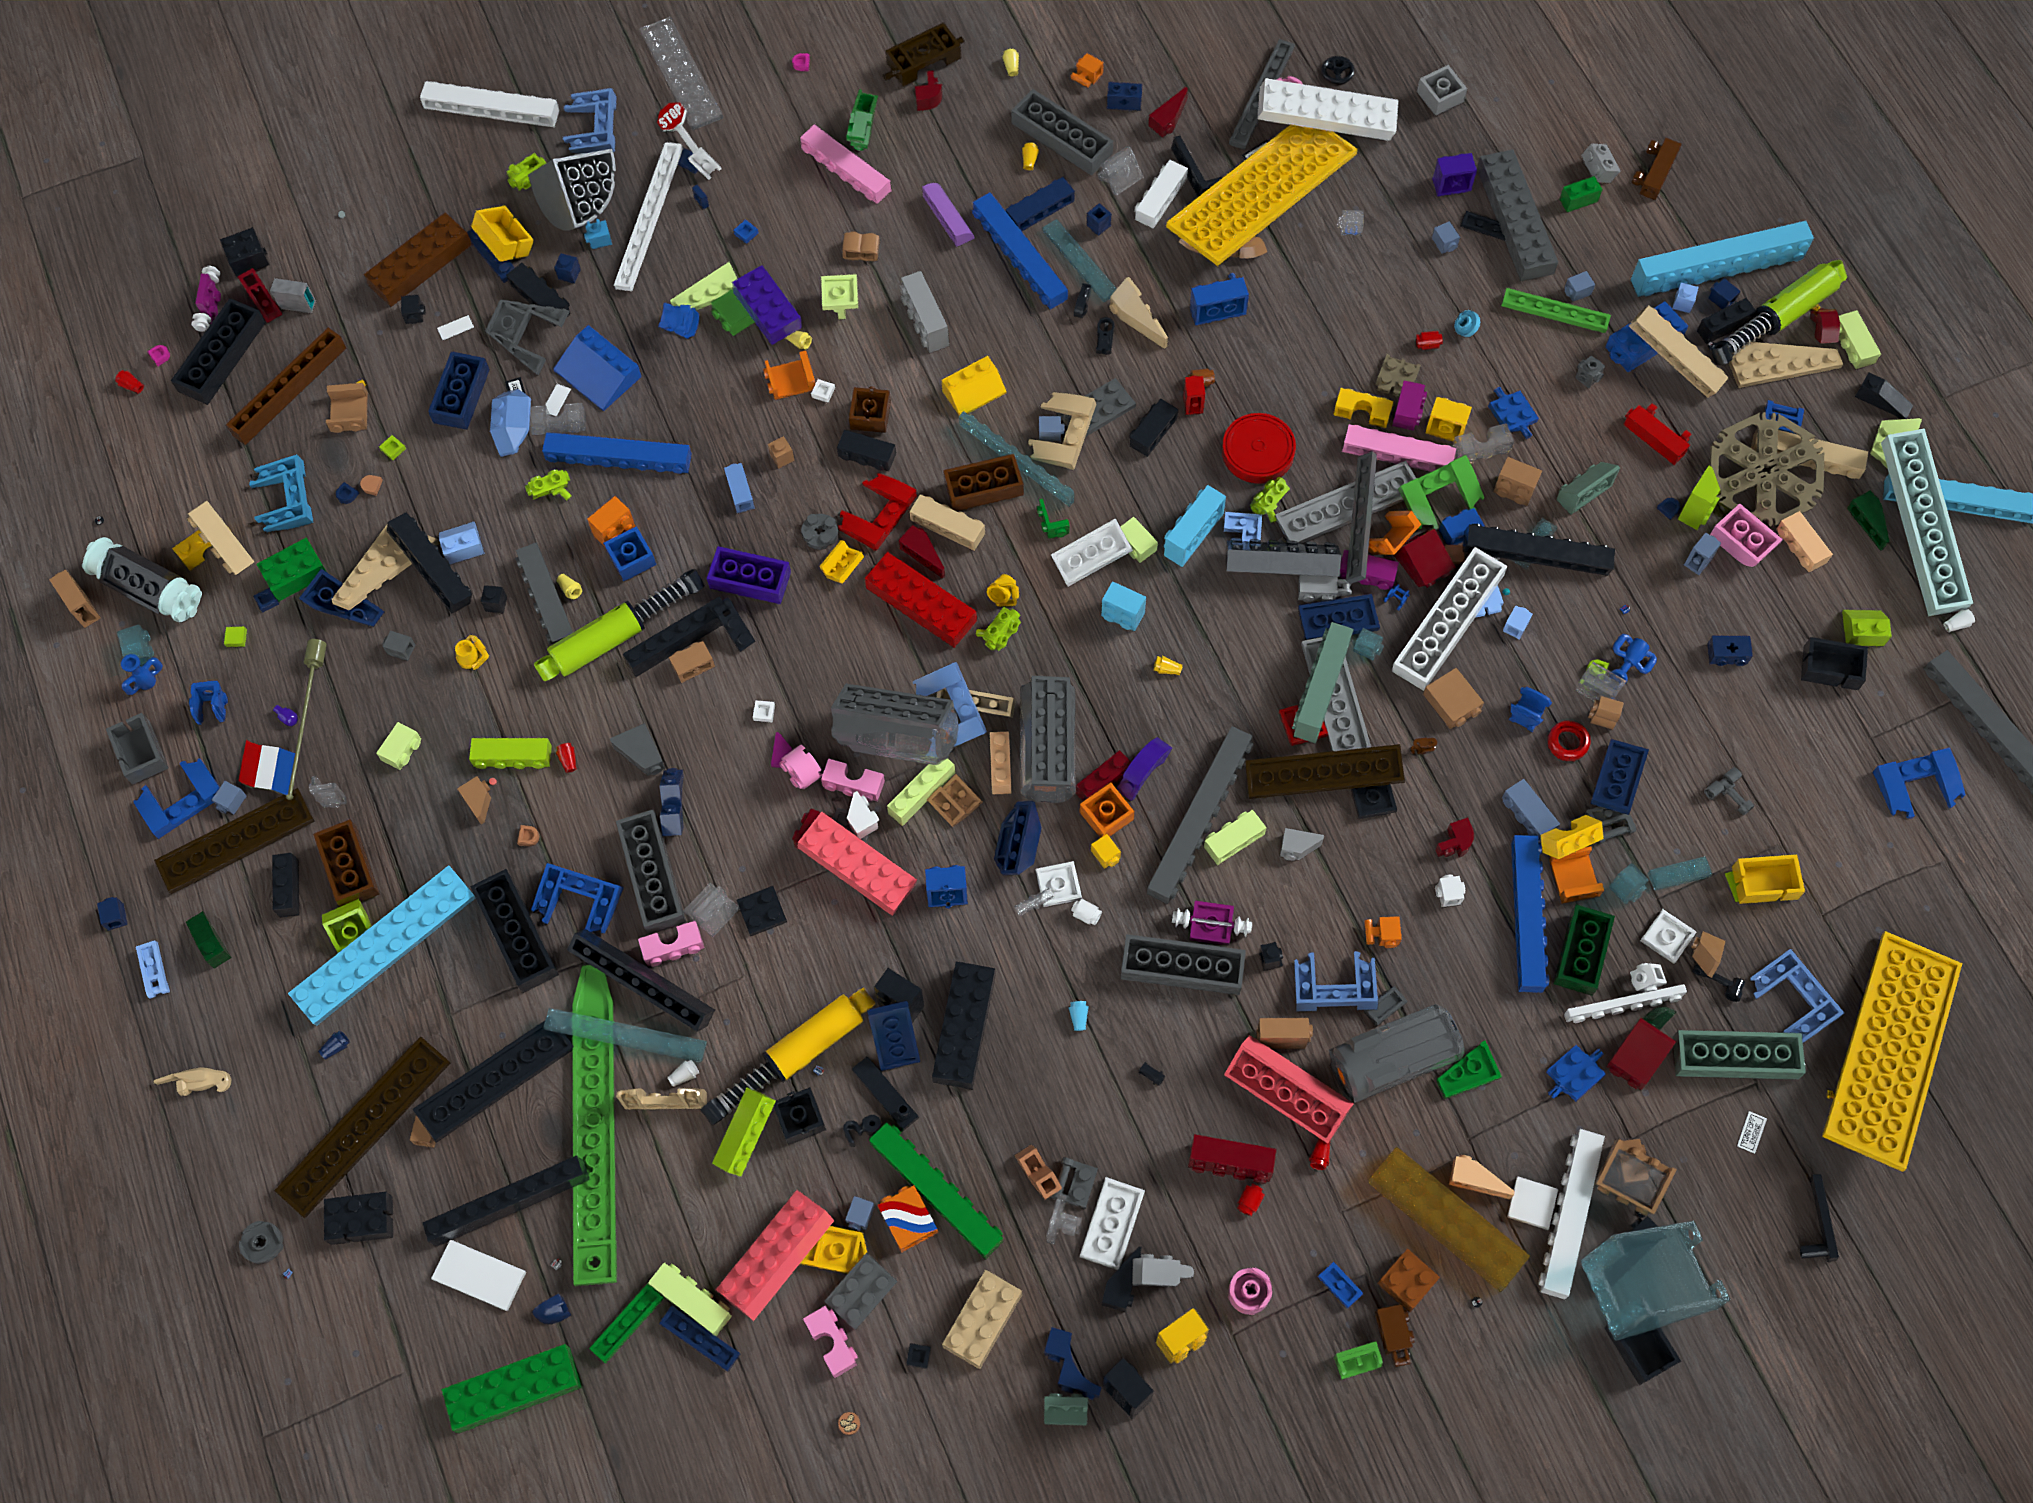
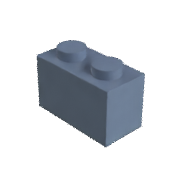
(1702, 553)

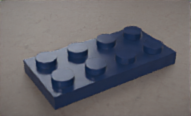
(1351, 612)
(1619, 776)
(893, 1035)

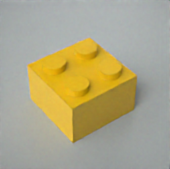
(1448, 419)

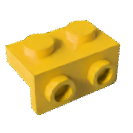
(841, 562)

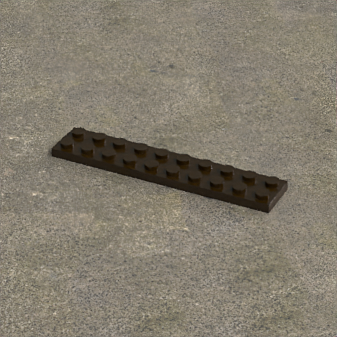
(362, 1127)

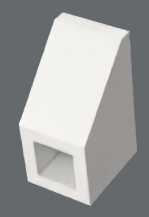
(860, 818)

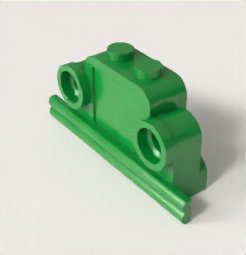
(861, 120)

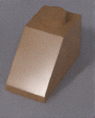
(477, 797)
(1708, 952)

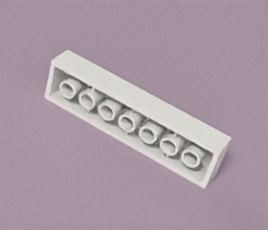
(1327, 109)
(1449, 618)

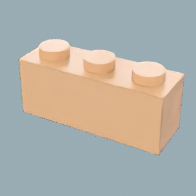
(1804, 541)
(1000, 762)

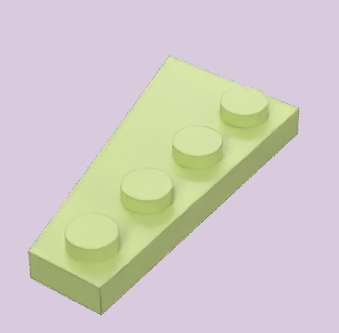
(707, 289)

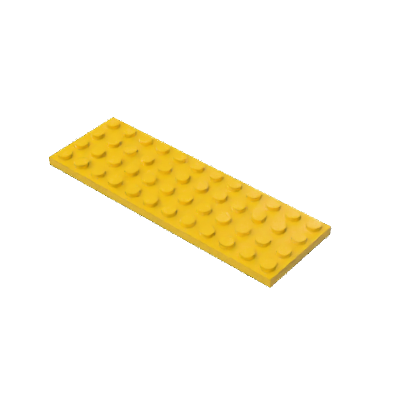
(1260, 190)
(1893, 1051)

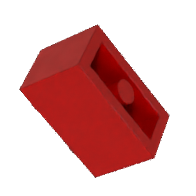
(1194, 395)

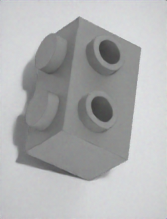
(1600, 163)

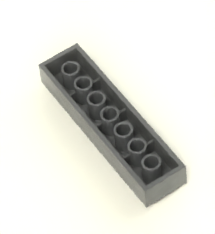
(1517, 215)

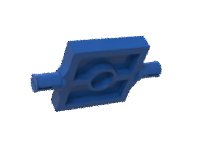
(1514, 411)
(1575, 1073)

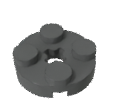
(815, 522)
(250, 1237)

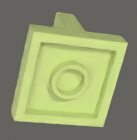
(839, 293)

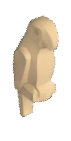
(197, 1080)

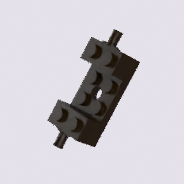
(906, 58)

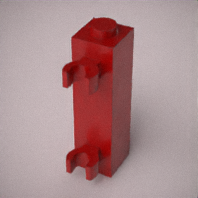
(1657, 434)

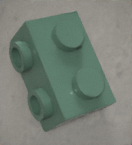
(1065, 1410)

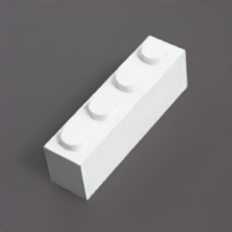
(1161, 193)

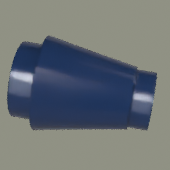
(335, 1044)

